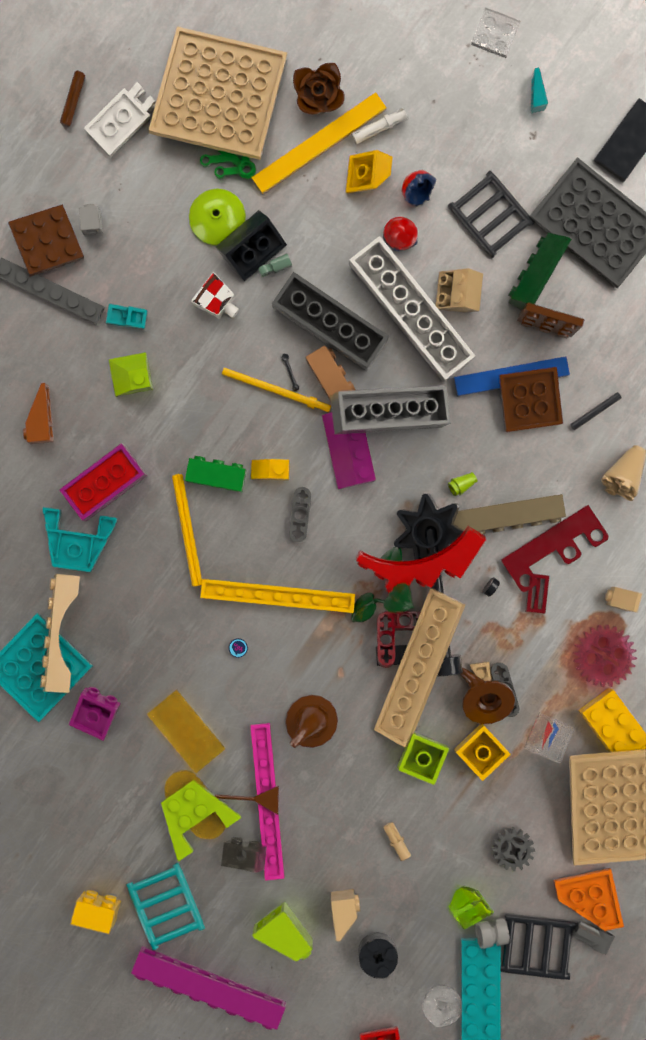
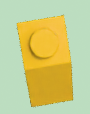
(270, 469)

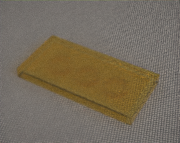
(186, 731)

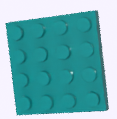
(23, 669)

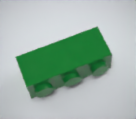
(216, 474)

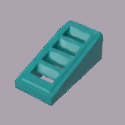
(538, 94)

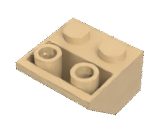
(459, 290)

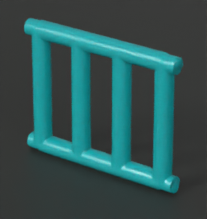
(190, 906)

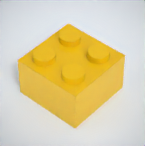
(482, 752)
(96, 911)

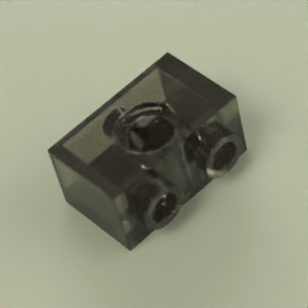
(233, 856)

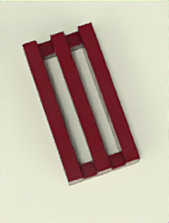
(536, 598)

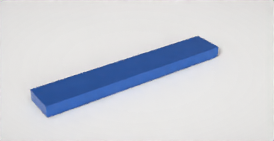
(489, 379)

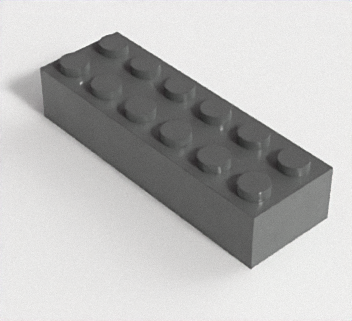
(330, 321)
(390, 409)

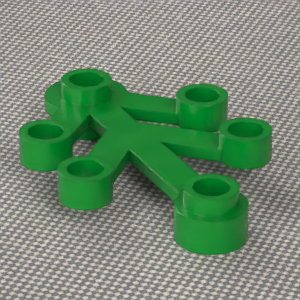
(230, 157)

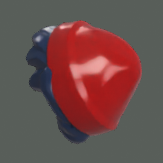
(418, 187)
(400, 233)

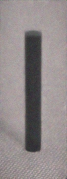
(595, 411)

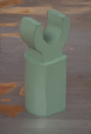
(275, 265)

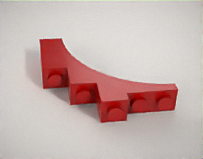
(453, 559)

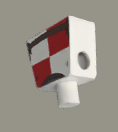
(215, 298)

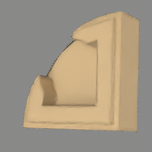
(482, 670)

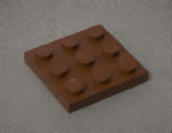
(46, 240)
(550, 320)
(530, 399)

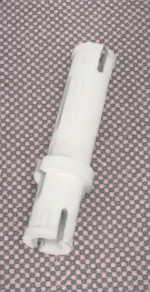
(375, 128)

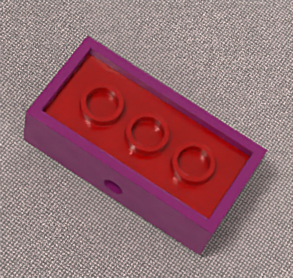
(103, 482)

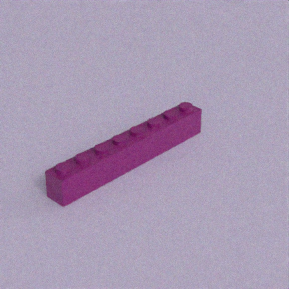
(209, 988)

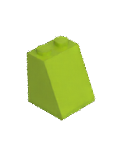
(284, 933)

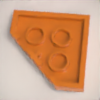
(592, 897)

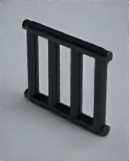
(479, 235)
(544, 971)

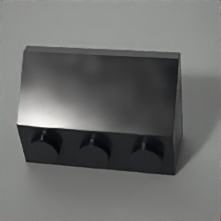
(251, 245)

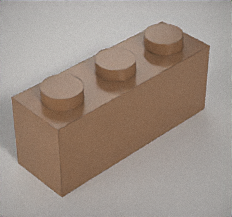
(327, 372)

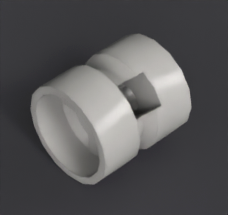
(492, 933)

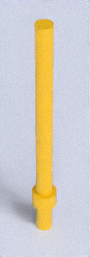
(311, 402)

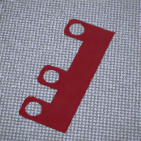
(553, 539)

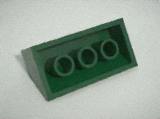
(539, 270)

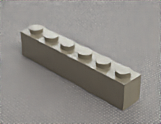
(512, 514)

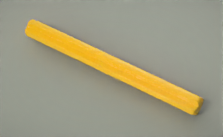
(187, 530)

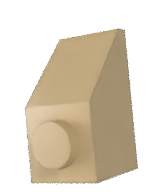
(623, 599)

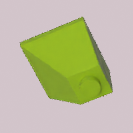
(130, 374)

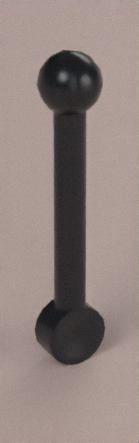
(285, 358)

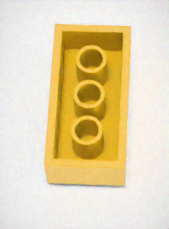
(613, 723)

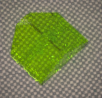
(469, 906)

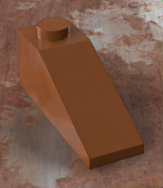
(39, 421)

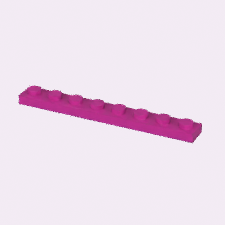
(265, 781)

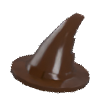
(486, 700)
(311, 721)

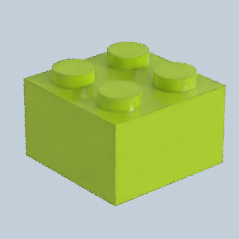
(423, 758)

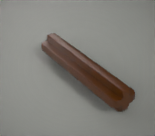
(72, 98)

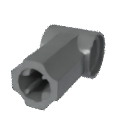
(597, 938)

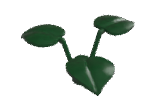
(397, 601)

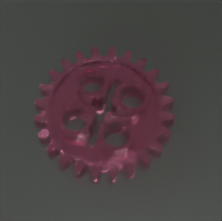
(613, 641)

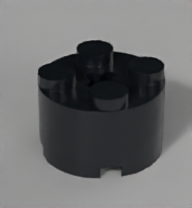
(382, 965)

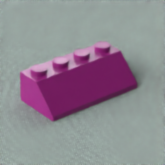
(349, 456)

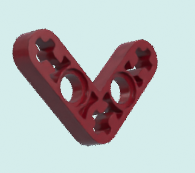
(394, 625)

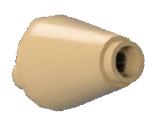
(626, 474)

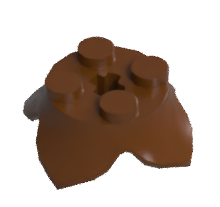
(326, 78)

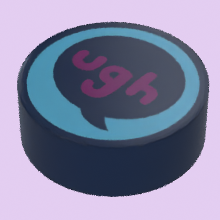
(238, 647)

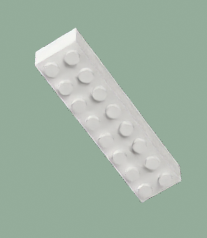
(411, 309)

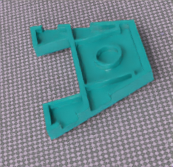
(76, 549)

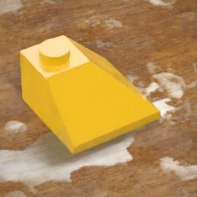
(368, 170)

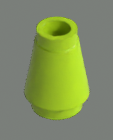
(462, 483)

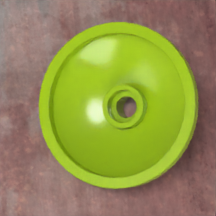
(213, 228)

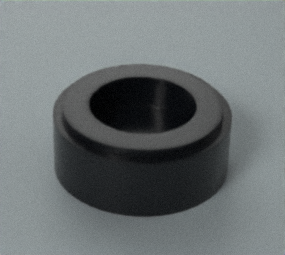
(491, 586)

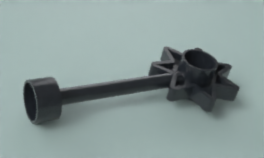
(429, 533)

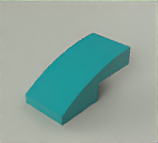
(126, 316)

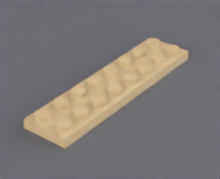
(419, 667)

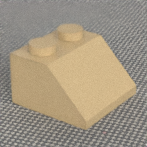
(344, 910)

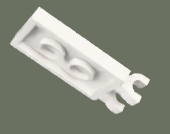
(120, 119)

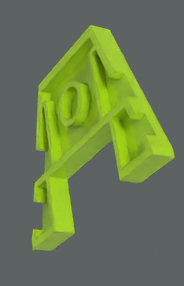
(188, 808)

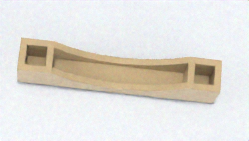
(57, 674)

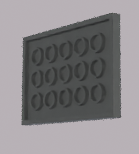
(599, 219)

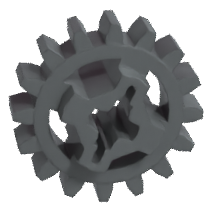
(506, 852)

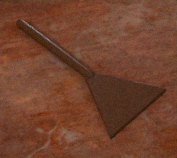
(268, 799)

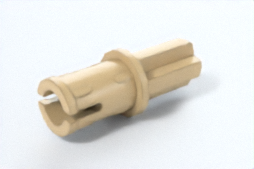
(397, 841)

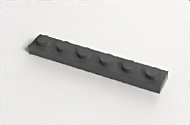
(50, 291)

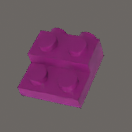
(94, 713)

